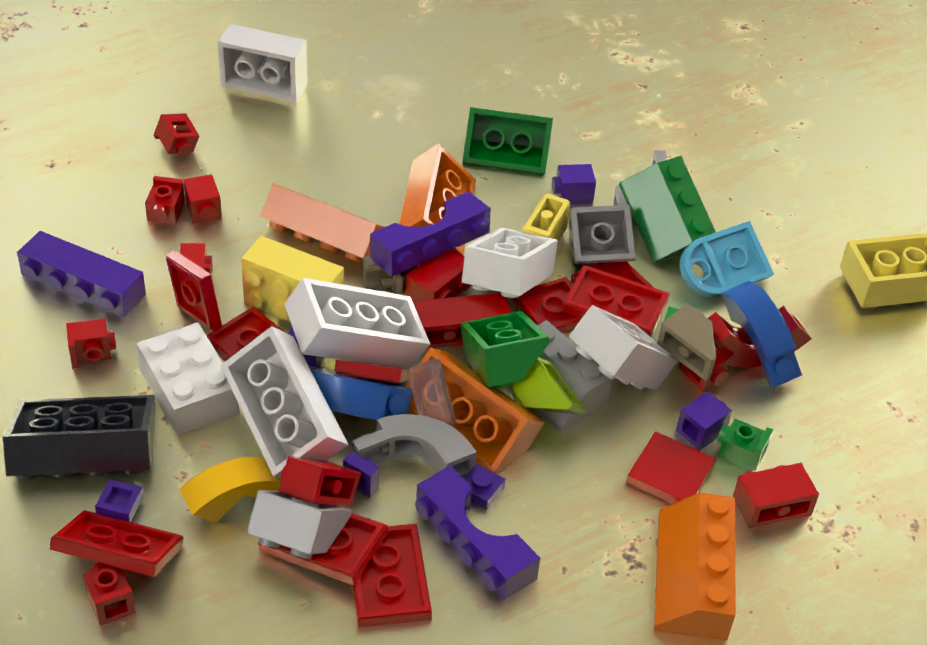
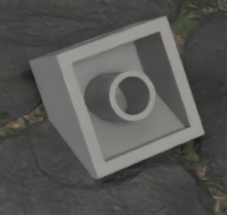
(601, 234)
(296, 523)

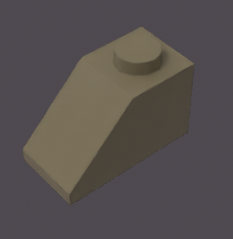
(690, 340)

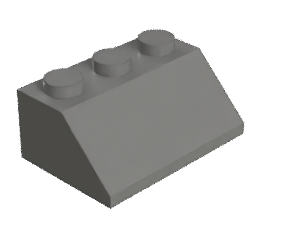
(579, 373)

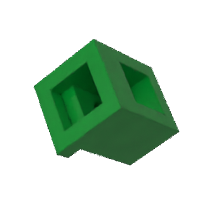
(743, 444)

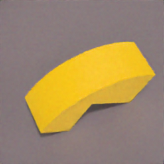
(224, 484)

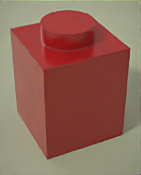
(202, 198)

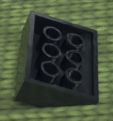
(80, 436)

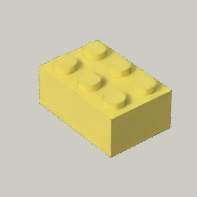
(887, 269)
(275, 270)

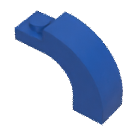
(765, 326)
(361, 396)

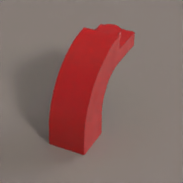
(737, 345)

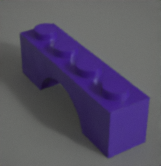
(403, 247)
(501, 561)

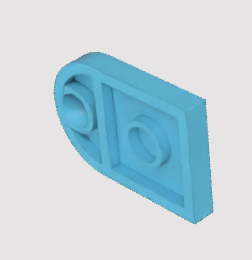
(726, 260)

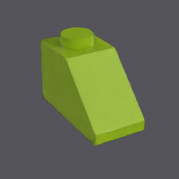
(546, 391)

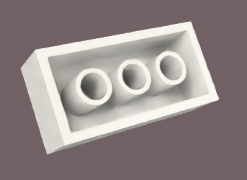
(356, 324)
(282, 401)

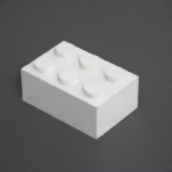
(262, 62)
(509, 262)
(622, 349)
(187, 378)

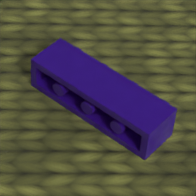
(81, 273)

